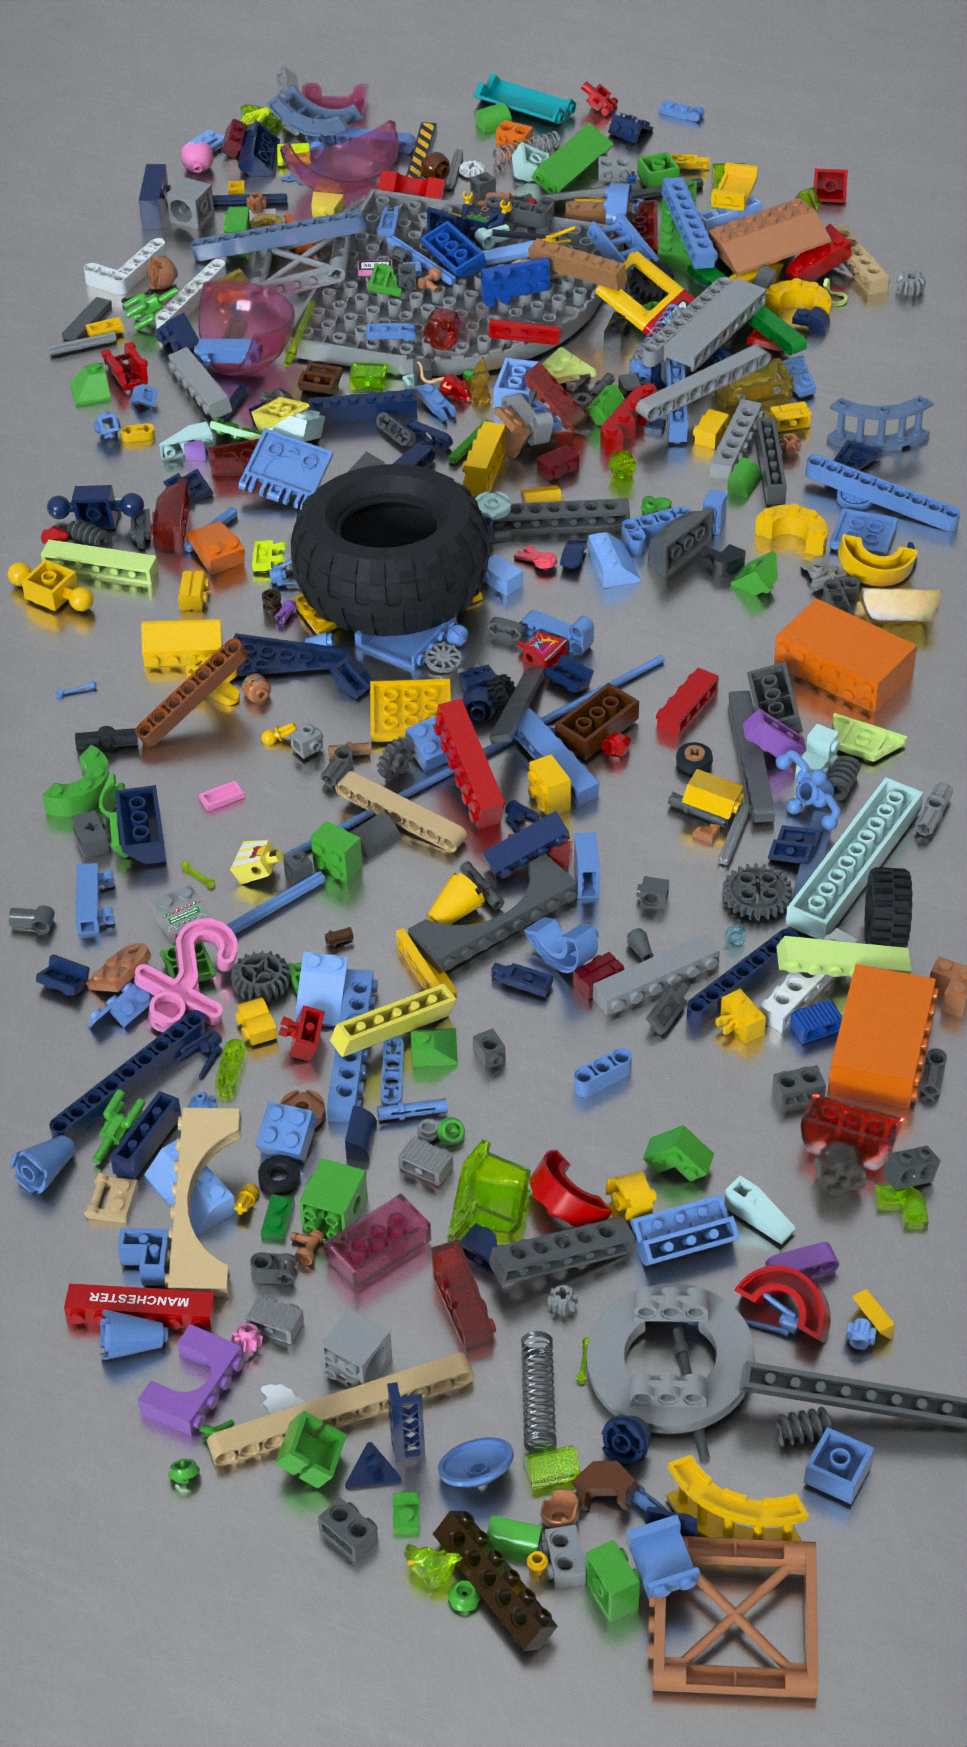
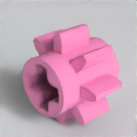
(247, 1337)

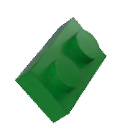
(277, 1217)

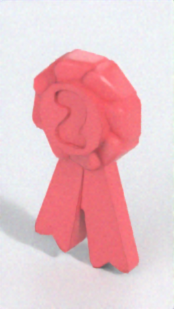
(540, 560)

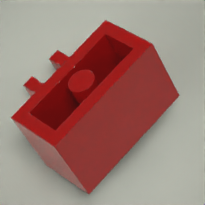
(304, 1032)

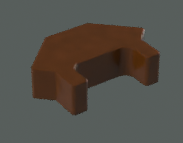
(605, 1479)

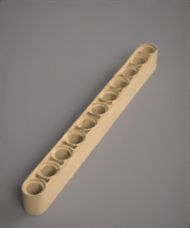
(340, 1407)

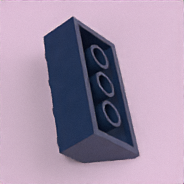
(258, 151)
(140, 824)

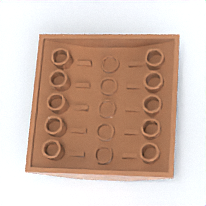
(768, 236)

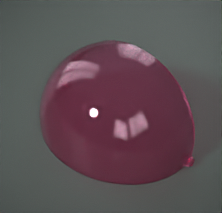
(347, 165)
(246, 312)

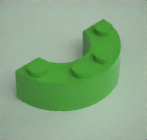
(83, 794)

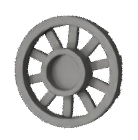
(355, 205)
(443, 658)

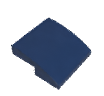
(197, 485)
(795, 844)

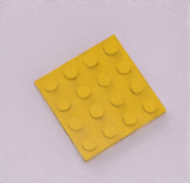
(404, 704)

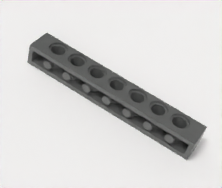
(564, 515)

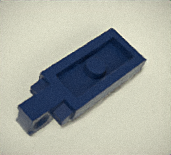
(522, 978)

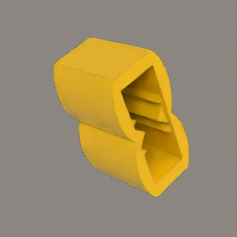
(256, 1021)

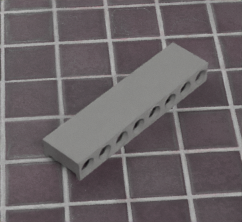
(714, 323)

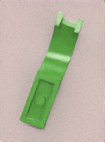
(107, 804)

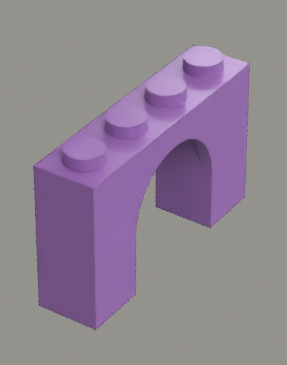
(188, 1409)

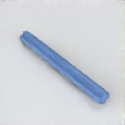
(424, 261)
(276, 902)

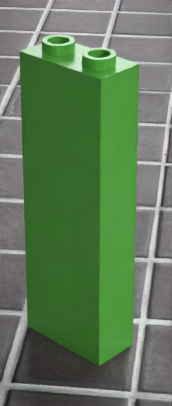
(572, 160)

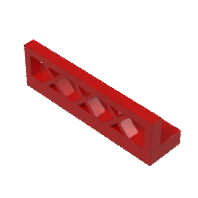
(524, 332)

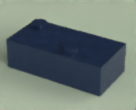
(153, 196)

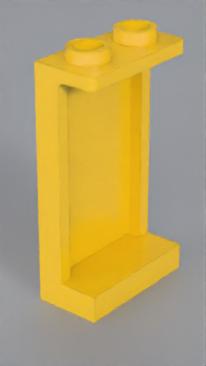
(735, 187)

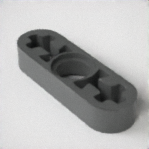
(402, 429)

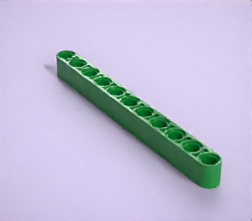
(764, 320)

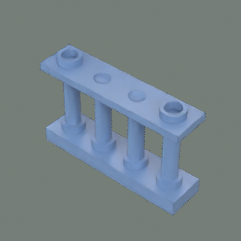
(627, 234)

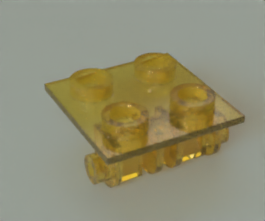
(479, 382)

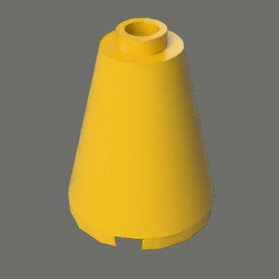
(455, 900)

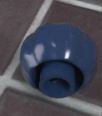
(476, 703)

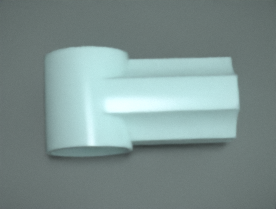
(485, 238)

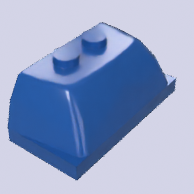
(454, 250)

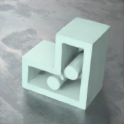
(821, 749)

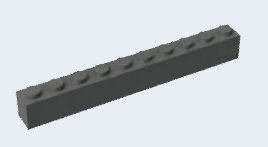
(854, 1394)

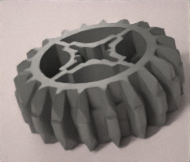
(261, 976)

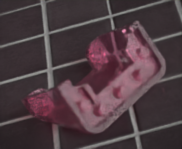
(313, 92)

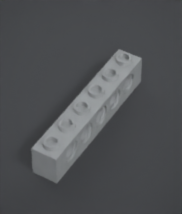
(736, 439)

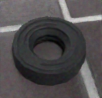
(276, 1163)

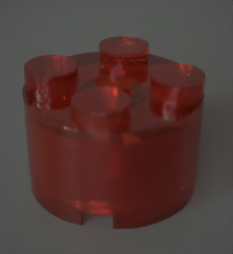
(442, 329)

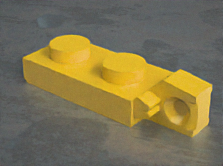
(691, 161)

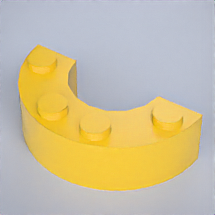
(797, 294)
(794, 521)
(875, 569)

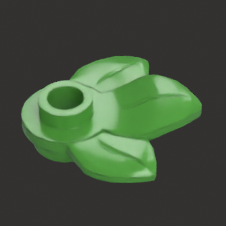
(653, 505)

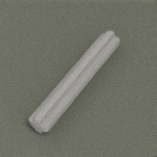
(454, 168)
(82, 343)
(734, 833)

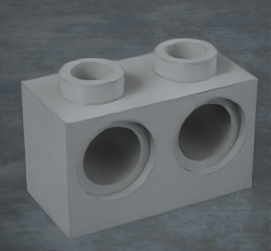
(614, 168)
(567, 1556)

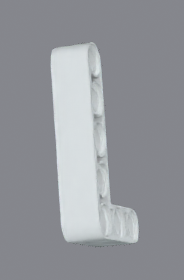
(127, 276)

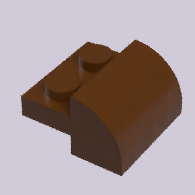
(320, 379)

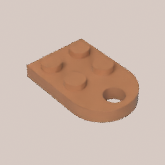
(119, 968)

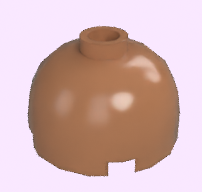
(161, 272)

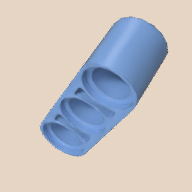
(602, 1072)

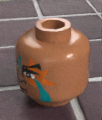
(255, 686)

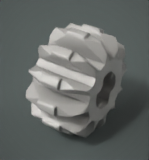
(910, 283)

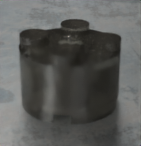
(840, 1169)

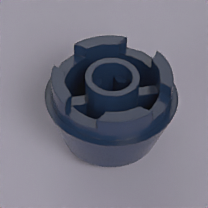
(626, 1439)

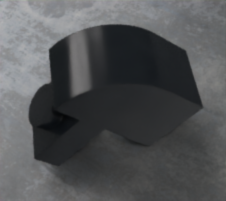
(723, 563)

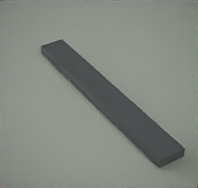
(517, 705)

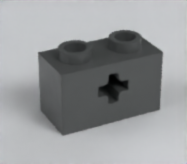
(91, 834)

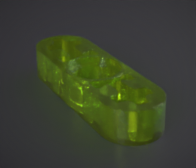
(232, 1075)

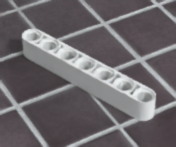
(189, 296)

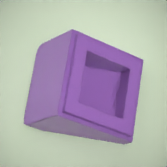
(195, 451)

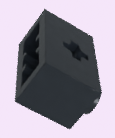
(616, 332)

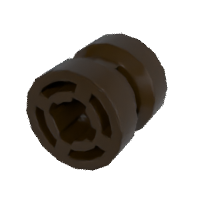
(271, 601)

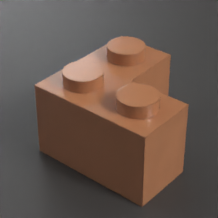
(952, 982)

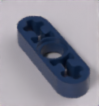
(440, 439)

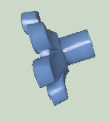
(202, 1100)

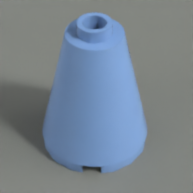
(42, 1163)
(129, 1335)

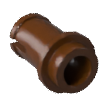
(338, 936)

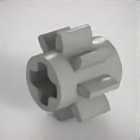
(562, 1300)

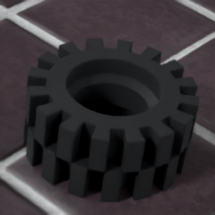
(501, 690)

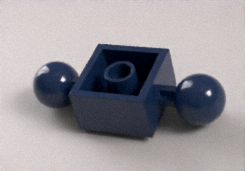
(96, 505)

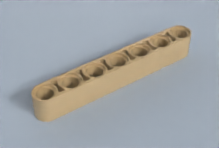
(401, 811)

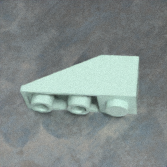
(174, 445)
(757, 1209)

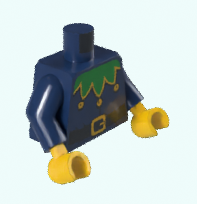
(481, 216)

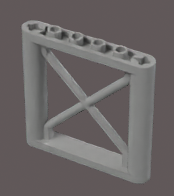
(321, 276)

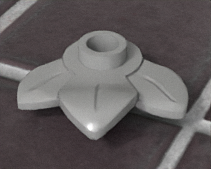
(818, 567)

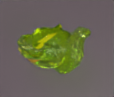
(431, 1565)

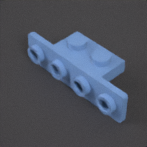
(125, 1007)

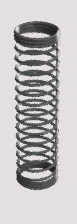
(538, 1433)

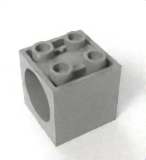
(190, 203)
(356, 1350)

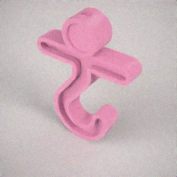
(182, 994)

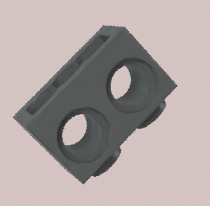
(798, 1086)
(911, 1167)
(343, 1532)

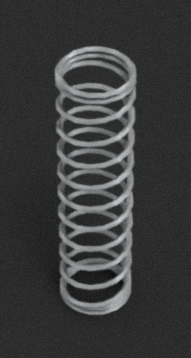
(554, 144)

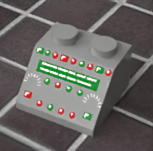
(177, 910)

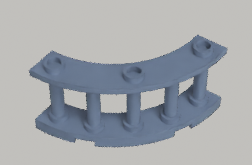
(309, 117)
(887, 443)

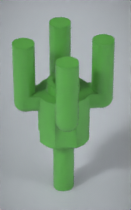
(147, 307)
(117, 1124)

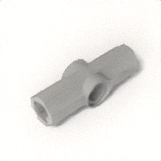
(934, 808)

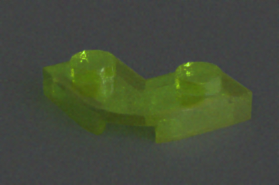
(908, 1200)

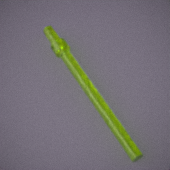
(292, 351)

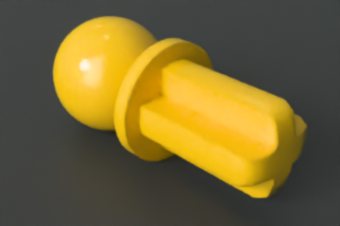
(270, 737)
(246, 1198)

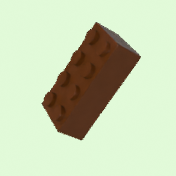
(596, 719)

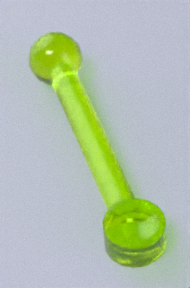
(210, 882)
(581, 1377)

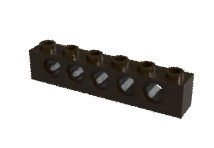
(496, 1580)

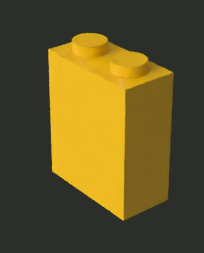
(713, 794)

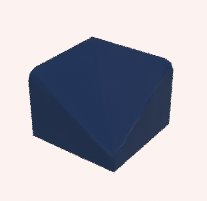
(656, 376)

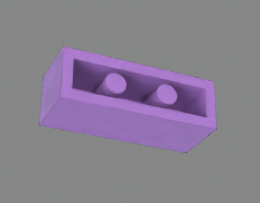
(772, 734)

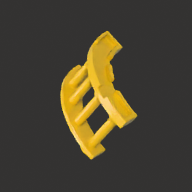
(709, 1503)

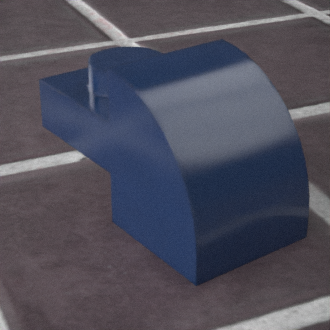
(816, 320)

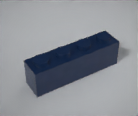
(526, 845)
(145, 1136)

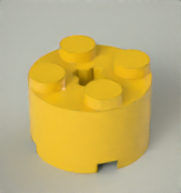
(630, 1196)

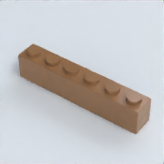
(580, 264)

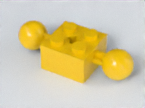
(50, 585)

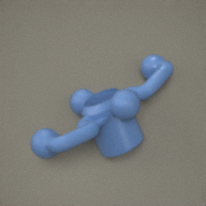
(811, 789)

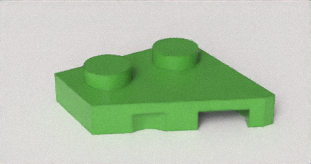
(384, 280)

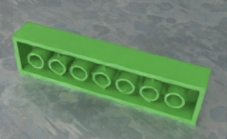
(670, 247)

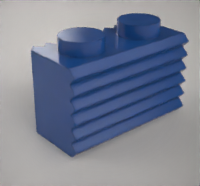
(815, 1021)

